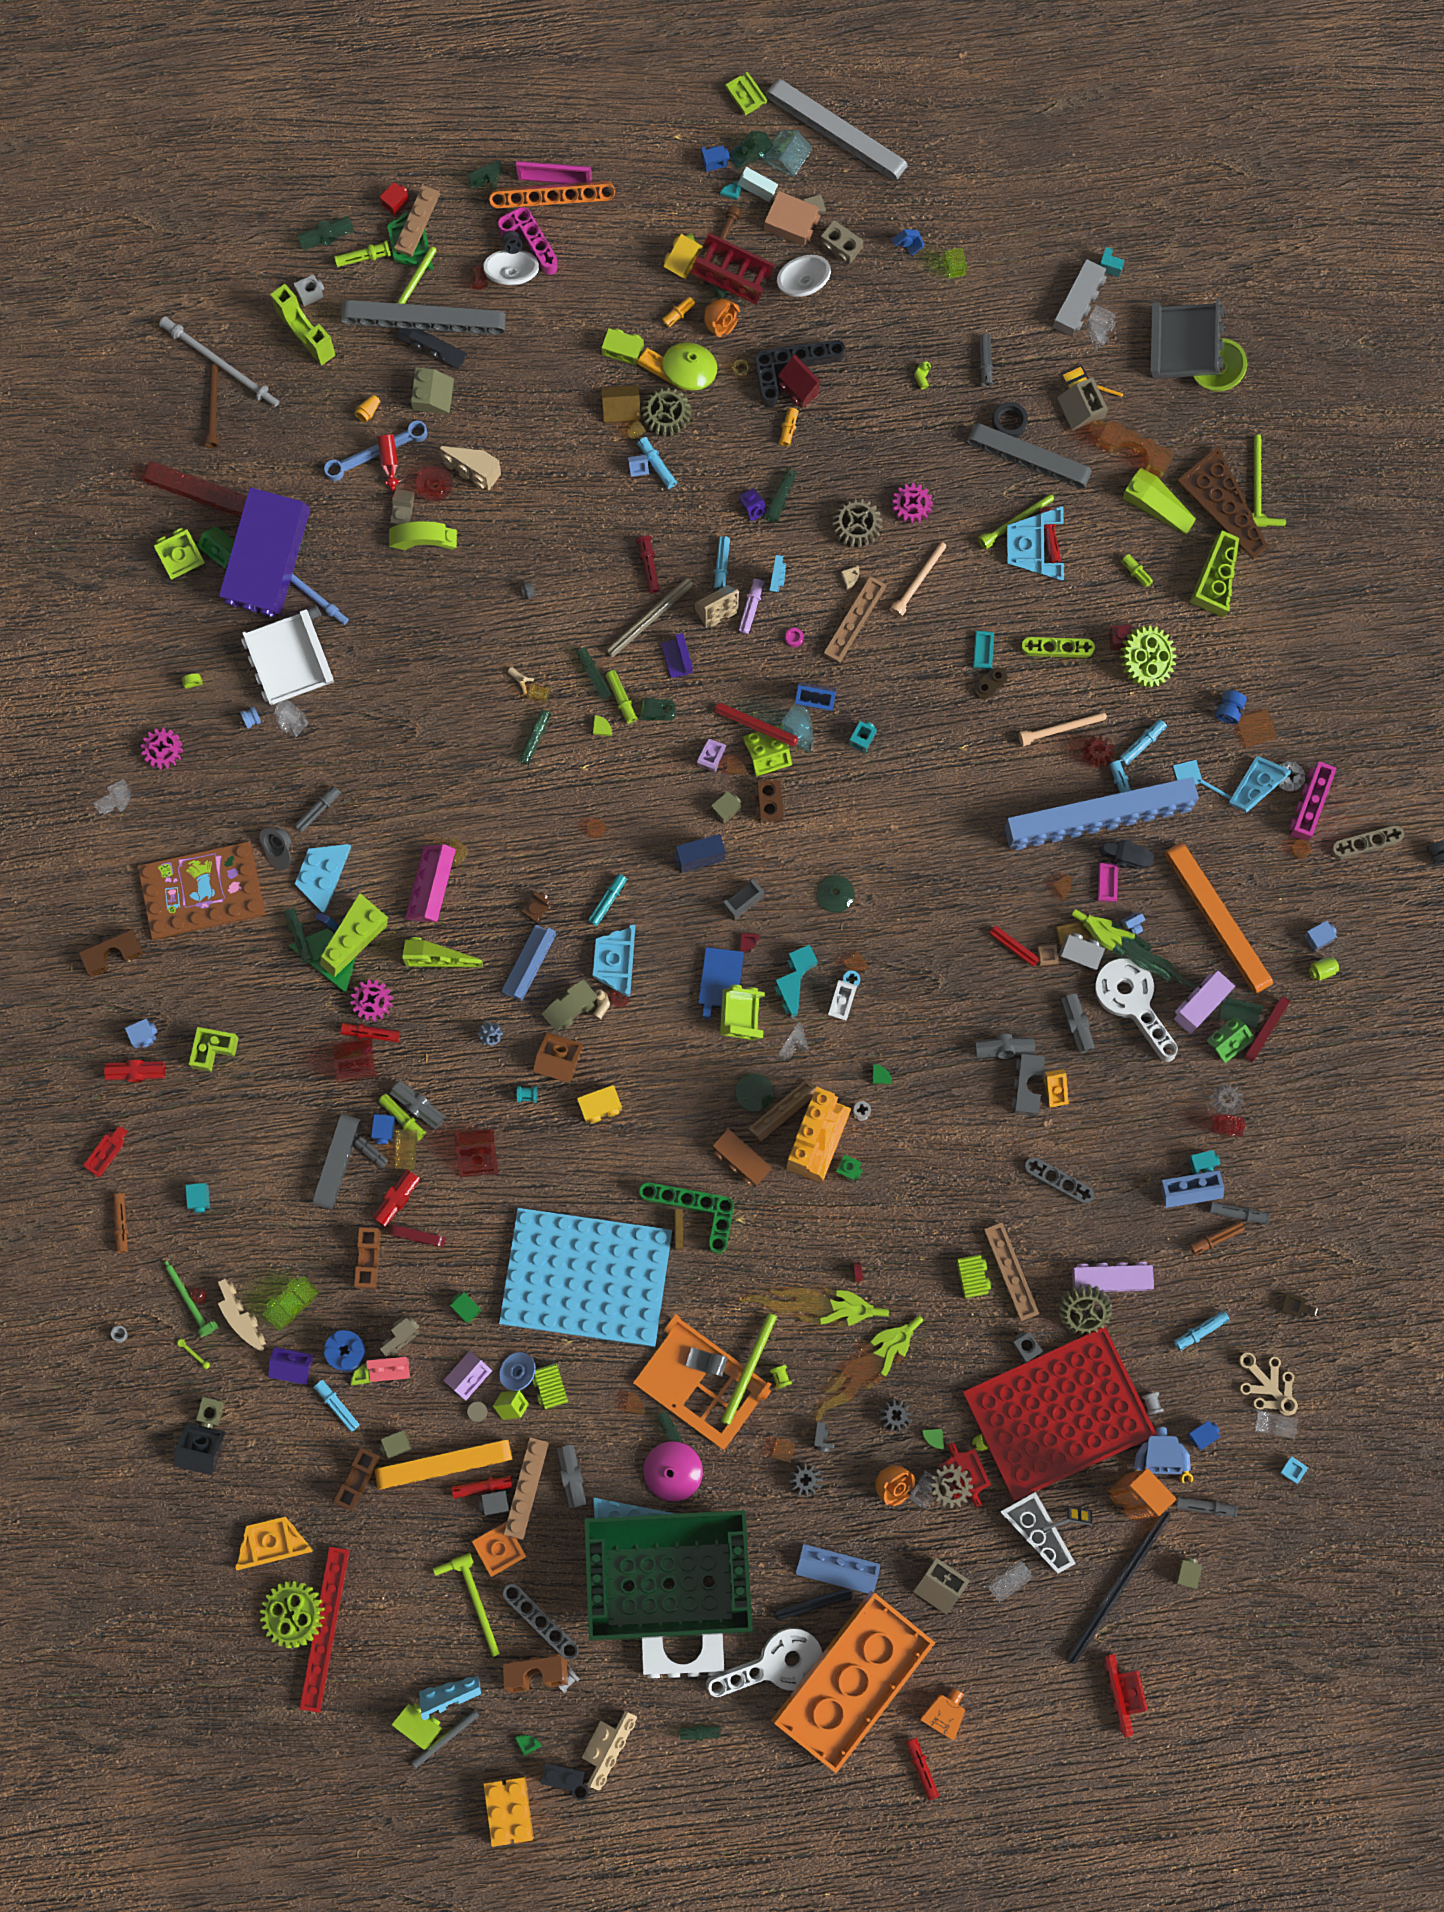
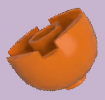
(721, 316)
(894, 1484)

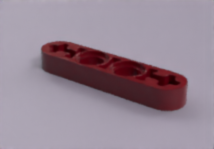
(1266, 1029)

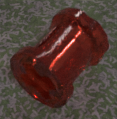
(479, 284)

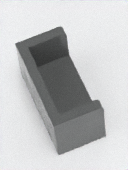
(744, 899)

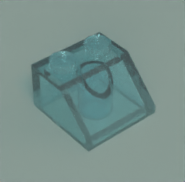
(799, 723)

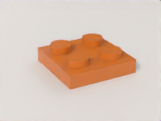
(498, 1550)

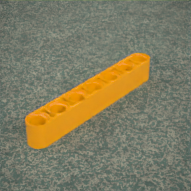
(443, 1464)

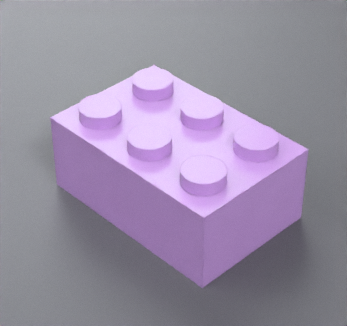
(1203, 1001)

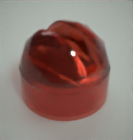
(202, 1296)

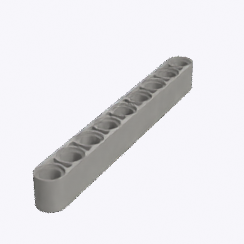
(836, 129)

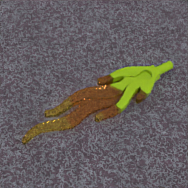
(877, 1362)

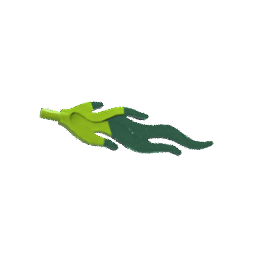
(1131, 945)

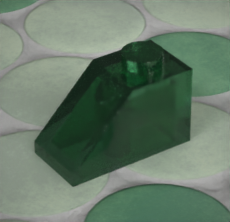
(751, 148)

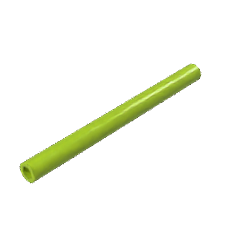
(748, 1369)

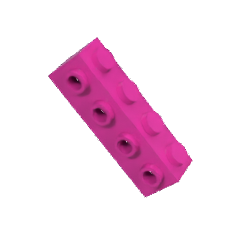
(1313, 801)

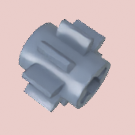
(490, 1033)

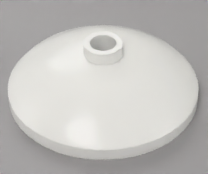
(511, 268)
(804, 275)

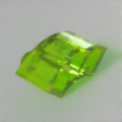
(290, 1303)

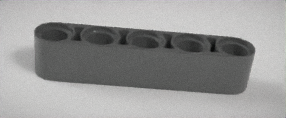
(336, 1161)
(531, 1618)

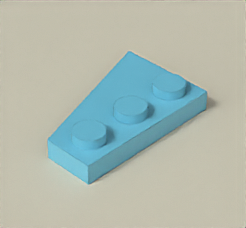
(778, 574)
(1257, 783)
(440, 1697)

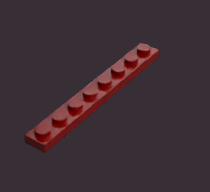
(323, 1642)

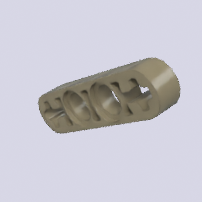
(1367, 841)

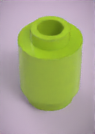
(1323, 968)

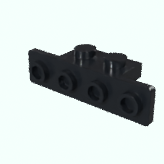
(432, 346)

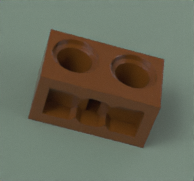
(773, 800)

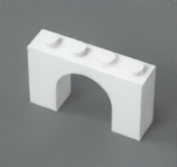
(656, 1662)

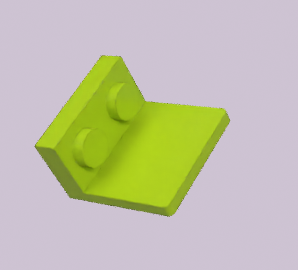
(767, 753)

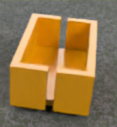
(508, 1811)

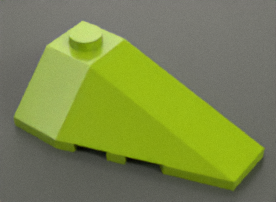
(427, 954)

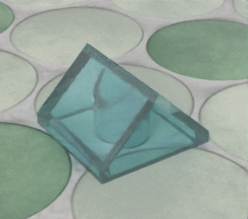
(788, 151)

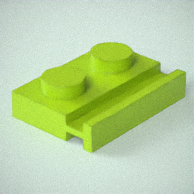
(746, 93)

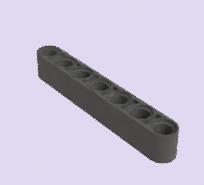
(1029, 456)

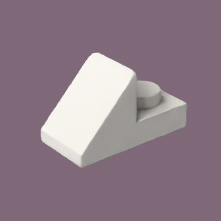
(842, 1000)

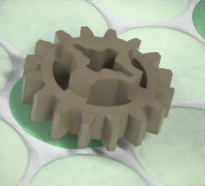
(954, 1478)

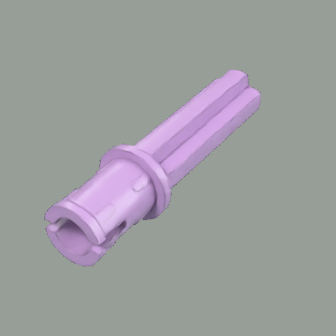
(751, 605)

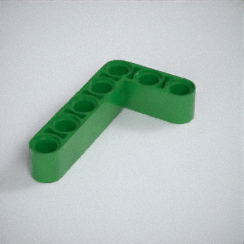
(695, 1205)

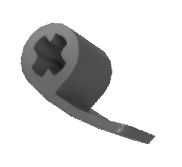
(706, 1362)

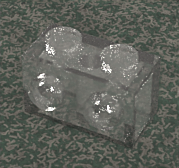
(290, 718)

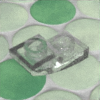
(1010, 1581)

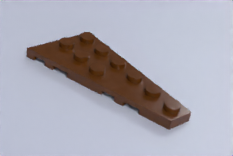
(1220, 497)

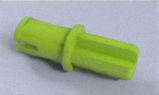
(1136, 570)

